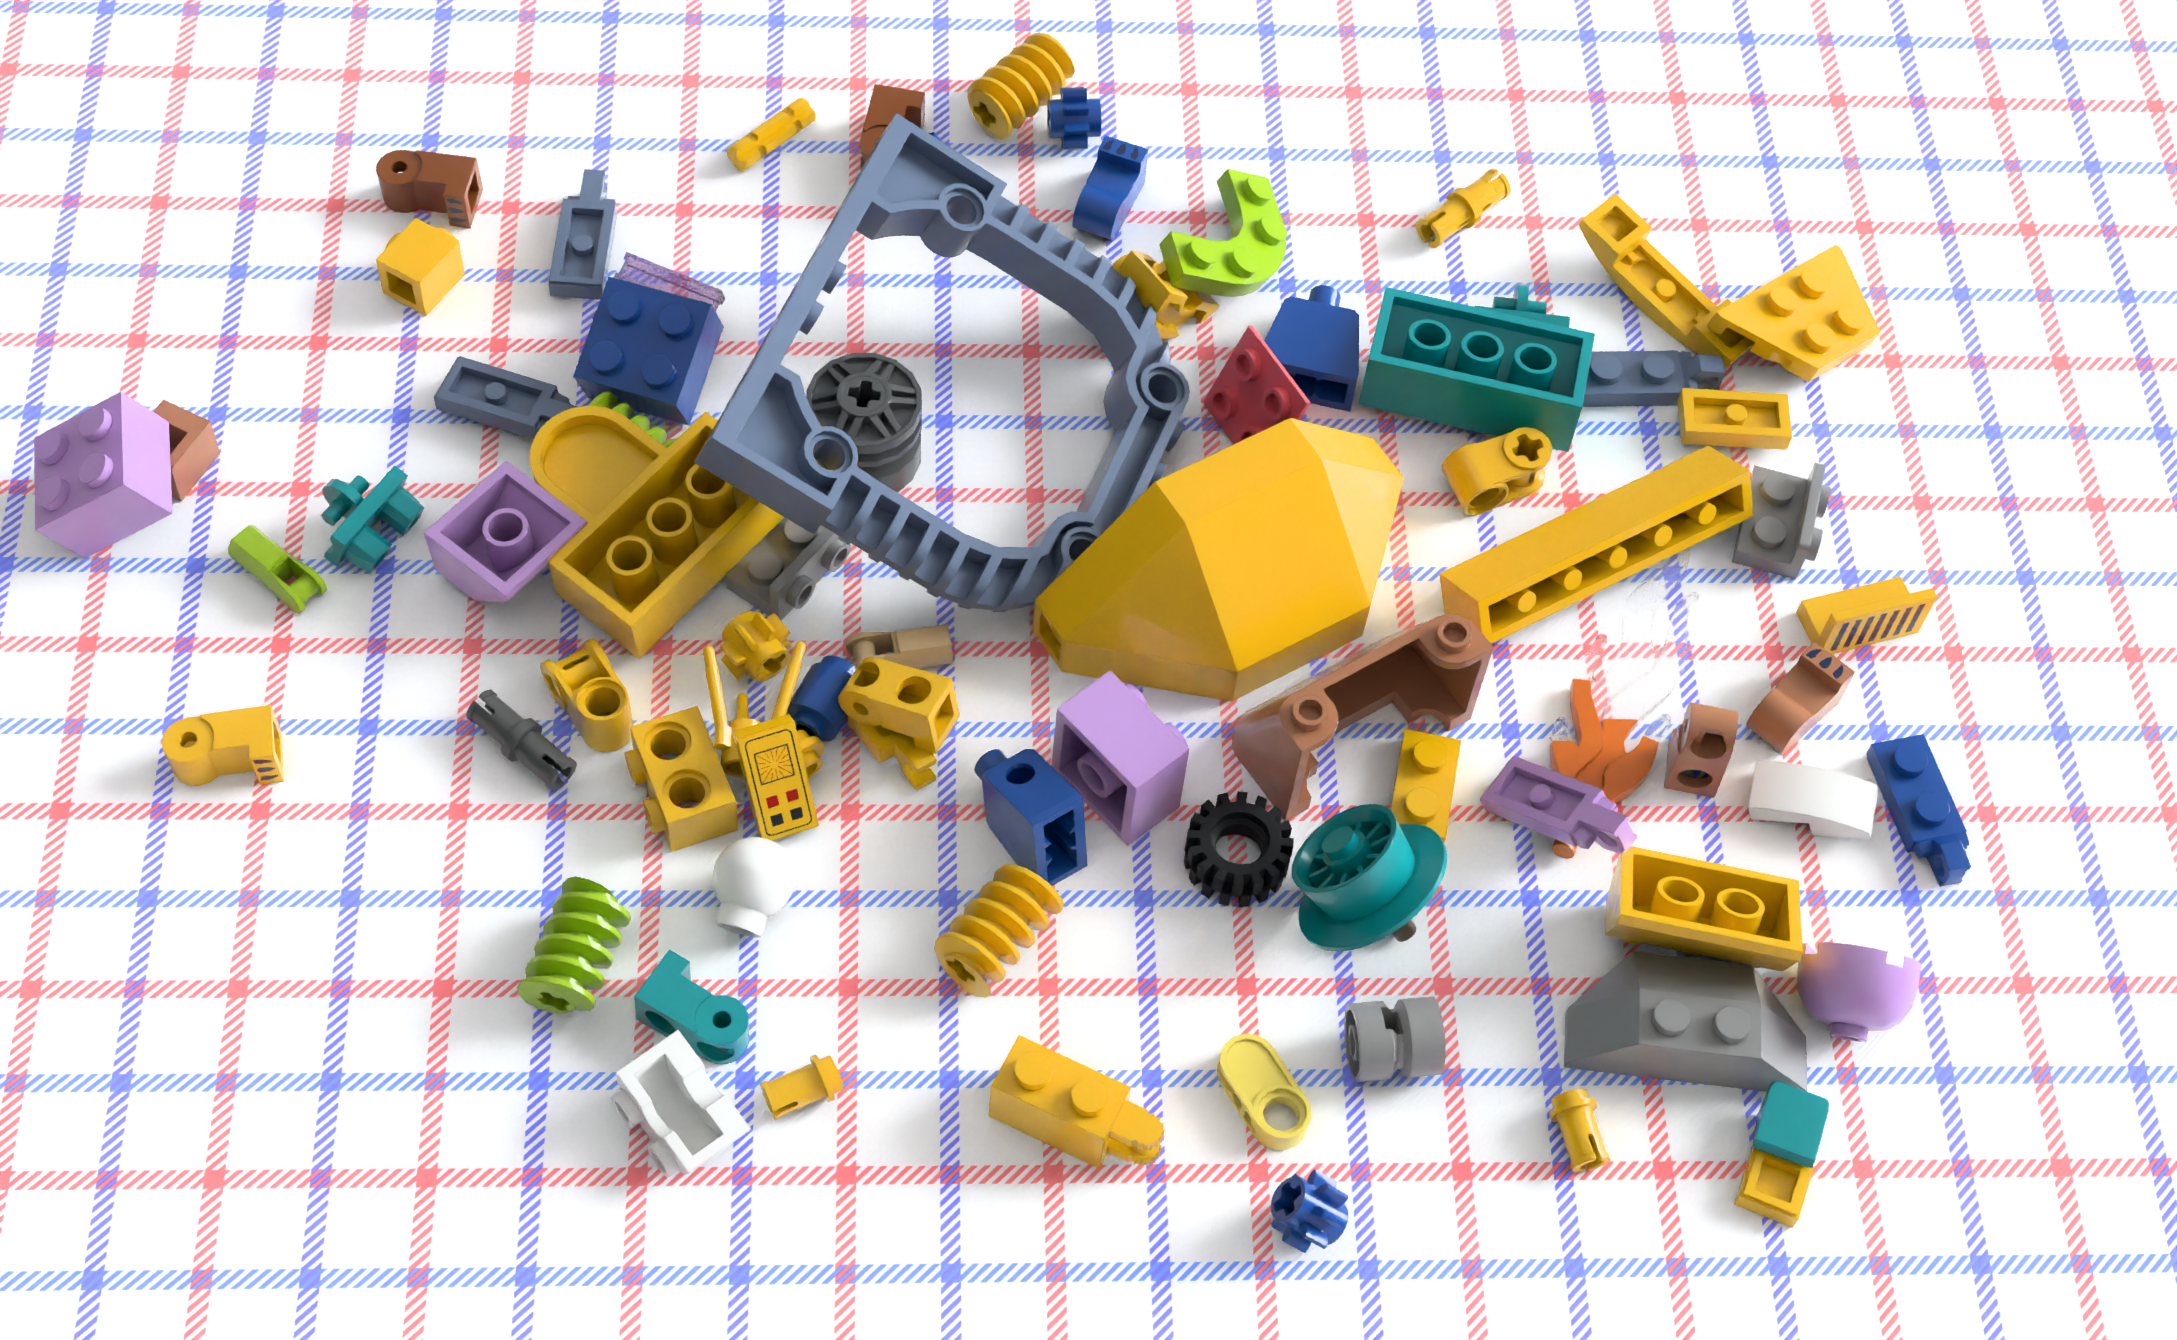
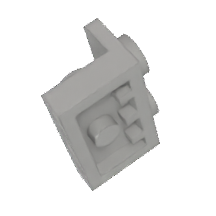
(1782, 521)
(786, 567)

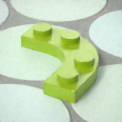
(1247, 258)

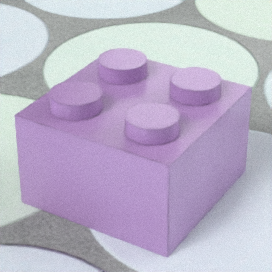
(102, 475)
(1120, 756)

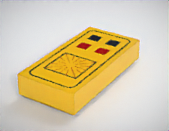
(776, 778)

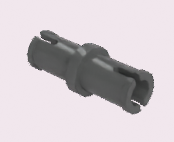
(521, 740)

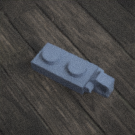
(584, 240)
(1648, 377)
(499, 397)

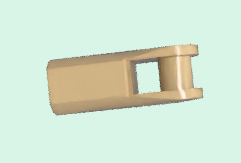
(909, 647)

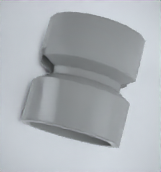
(1394, 1039)

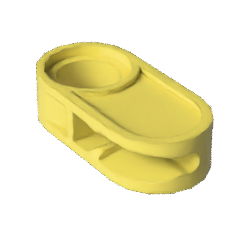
(1258, 1079)

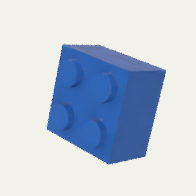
(649, 350)

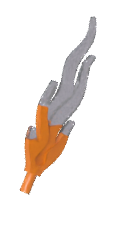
(1625, 694)

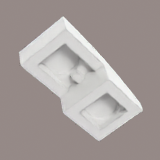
(1813, 795)

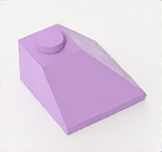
(500, 535)

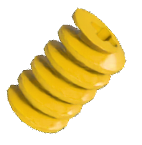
(1019, 84)
(993, 925)

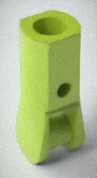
(274, 567)

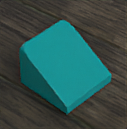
(1791, 1123)

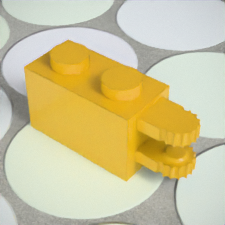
(1072, 1107)

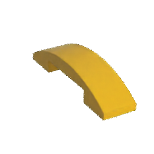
(1654, 283)

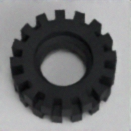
(1244, 820)

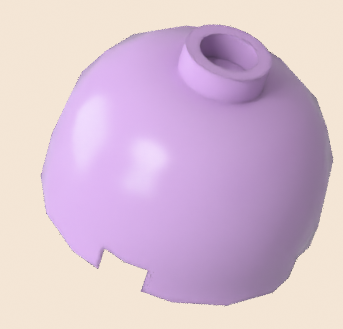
(1855, 988)

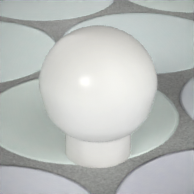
(752, 883)

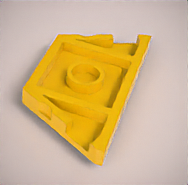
(1804, 317)

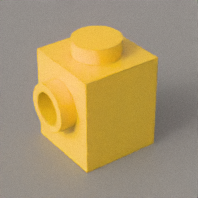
(420, 266)

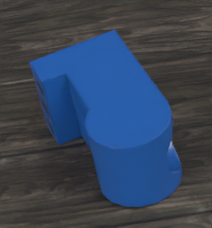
(1111, 188)

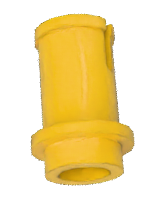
(802, 1086)
(1579, 1129)

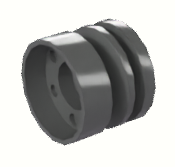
(878, 408)

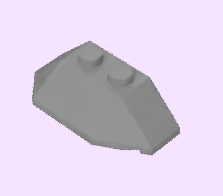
(1685, 1025)

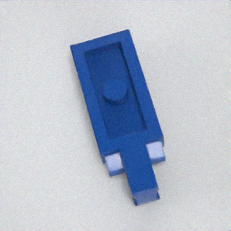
(1921, 805)

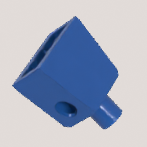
(1318, 346)
(1034, 813)

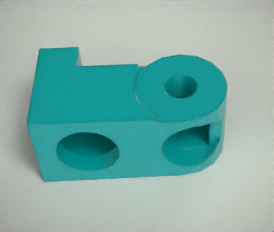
(710, 1024)

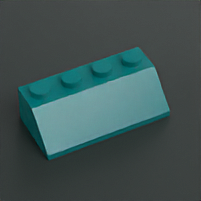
(1476, 368)

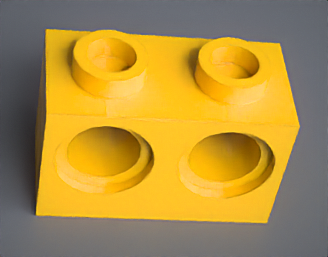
(690, 777)

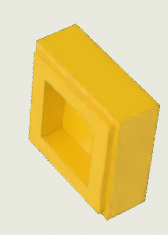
(1773, 1187)

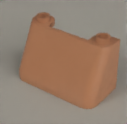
(1420, 670)

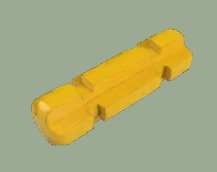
(771, 134)

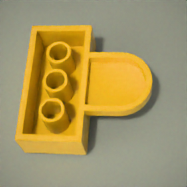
(654, 520)

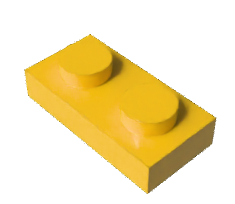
(1734, 418)
(1425, 780)

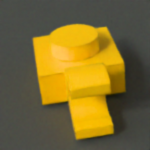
(888, 743)

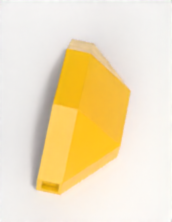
(1231, 567)

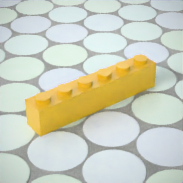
(1598, 543)

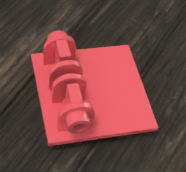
(1253, 391)

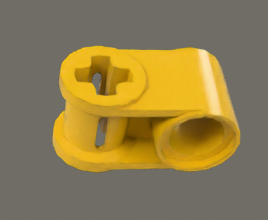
(1498, 469)
(587, 688)

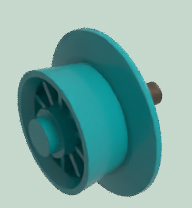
(1365, 878)

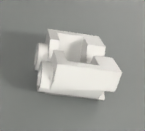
(677, 1106)

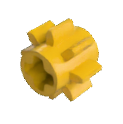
(755, 646)

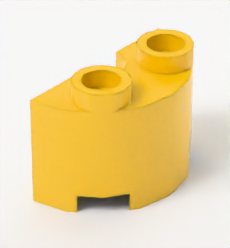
(1170, 303)

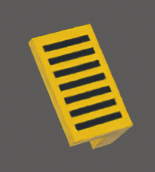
(1865, 615)

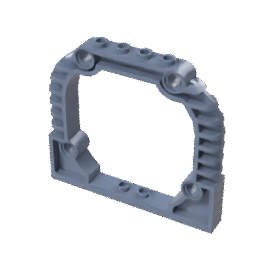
(772, 437)

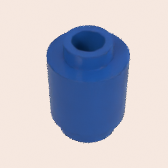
(816, 699)

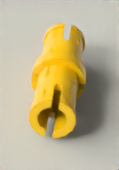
(1463, 208)

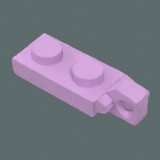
(1557, 807)

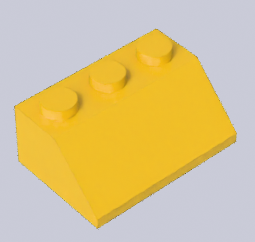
(1705, 909)

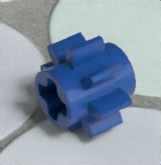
(1074, 118)
(1309, 1211)

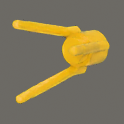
(724, 736)

